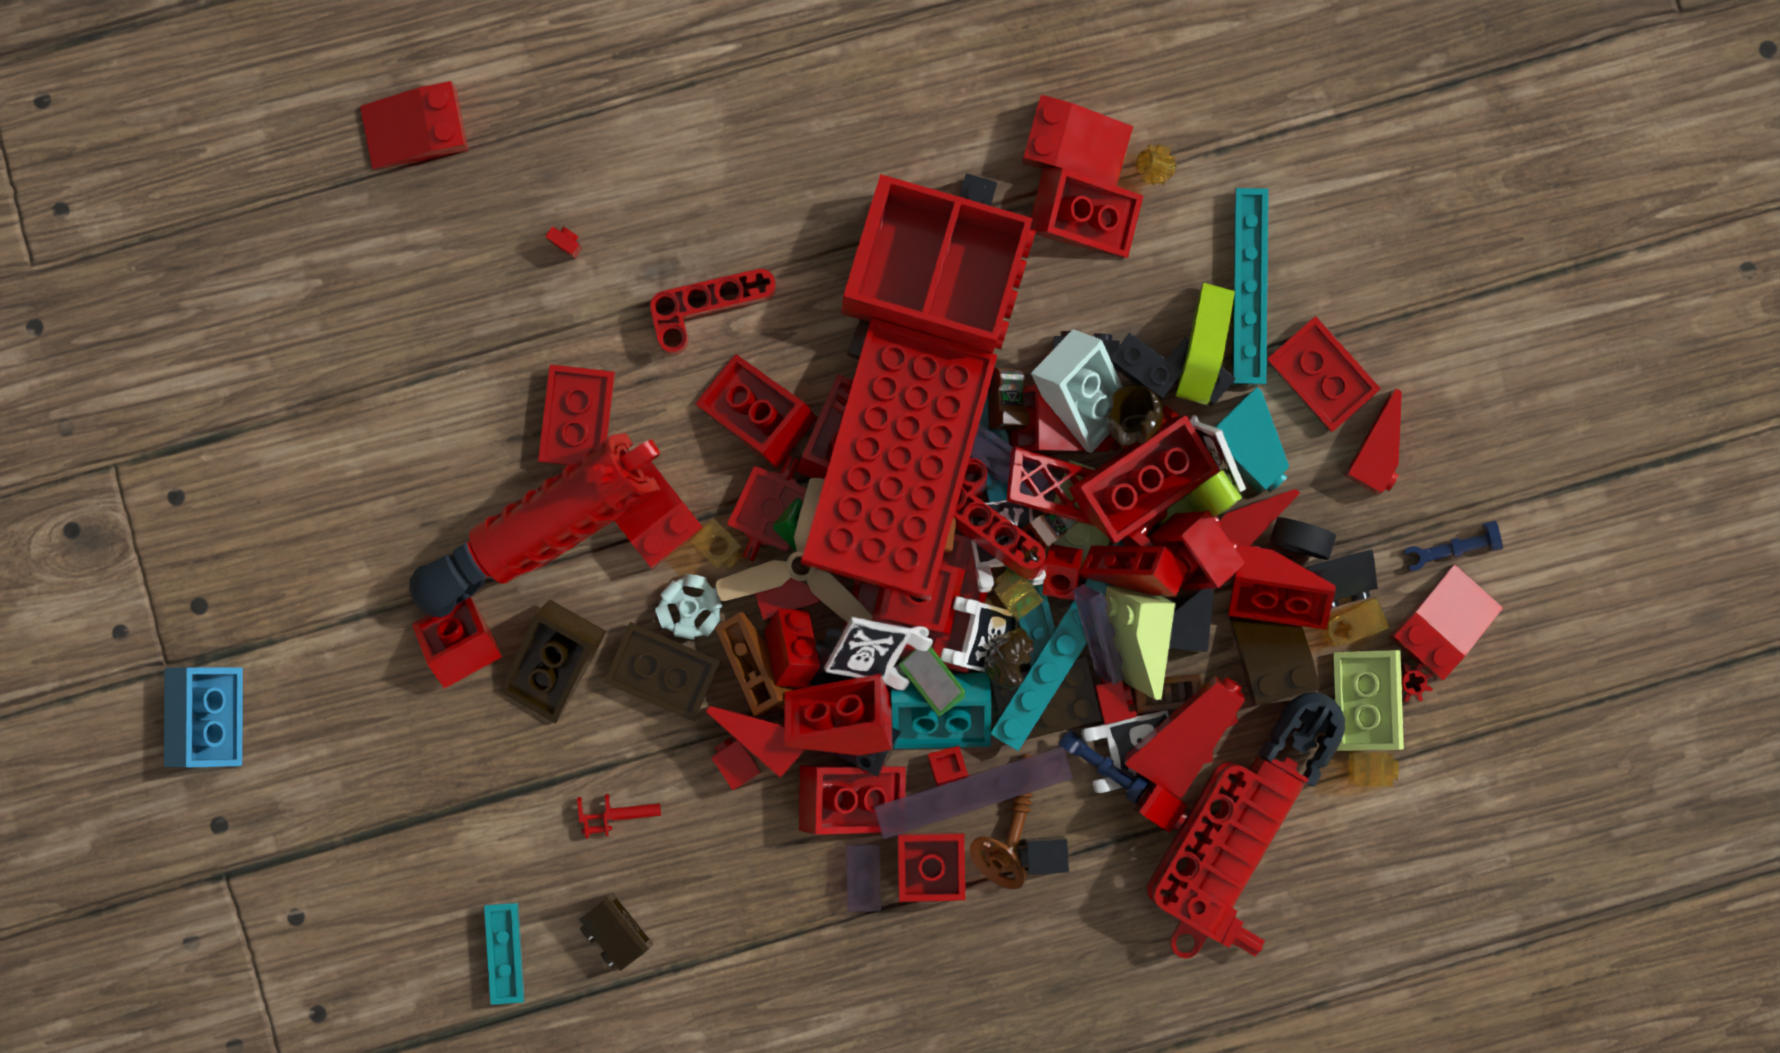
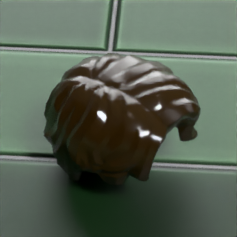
(1133, 415)
(1005, 657)

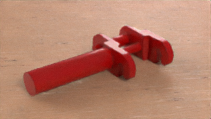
(615, 814)

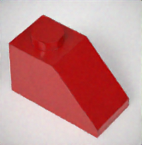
(790, 595)
(1162, 808)

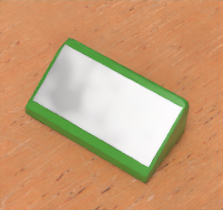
(933, 680)

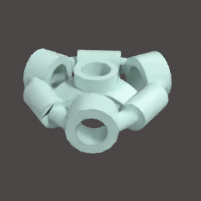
(689, 607)

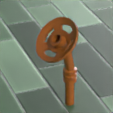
(1004, 855)

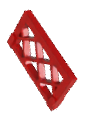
(1018, 474)

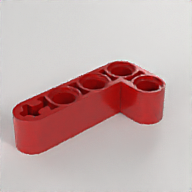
(714, 303)
(996, 526)

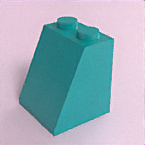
(1255, 443)

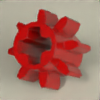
(1420, 687)

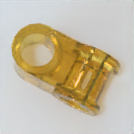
(1360, 622)

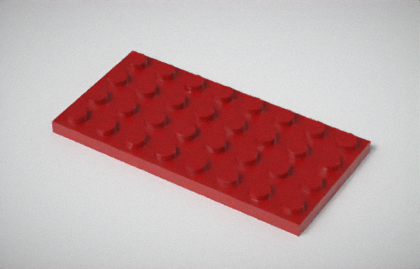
(899, 459)

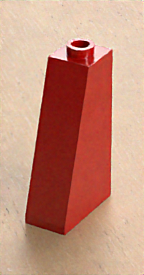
(1186, 738)

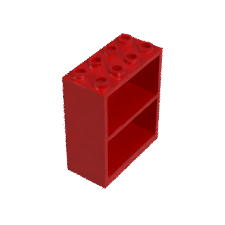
(938, 264)

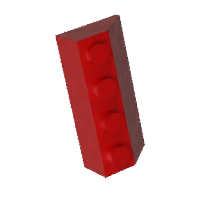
(1145, 479)

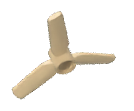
(776, 572)

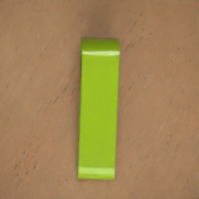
(1206, 344)
(1212, 495)

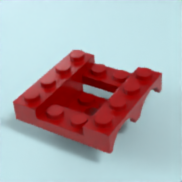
(954, 579)

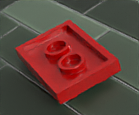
(1323, 374)
(575, 413)

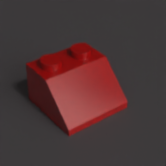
(456, 643)

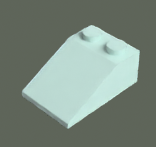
(1079, 386)

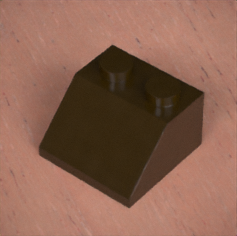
(615, 933)

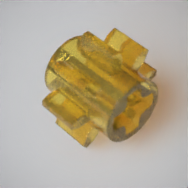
(1156, 164)

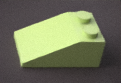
(1141, 636)

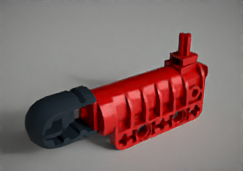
(540, 524)
(1241, 828)

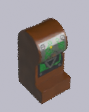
(1007, 400)
(1049, 527)

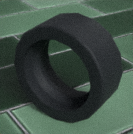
(1303, 538)

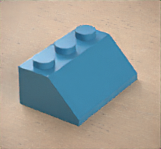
(203, 717)

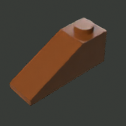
(752, 665)

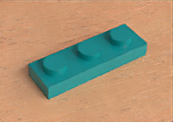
(504, 953)

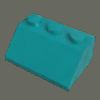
(962, 725)

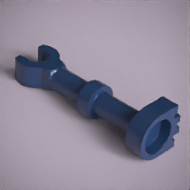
(1456, 547)
(1135, 788)

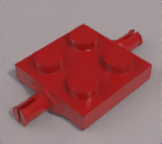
(762, 503)

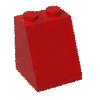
(1046, 430)

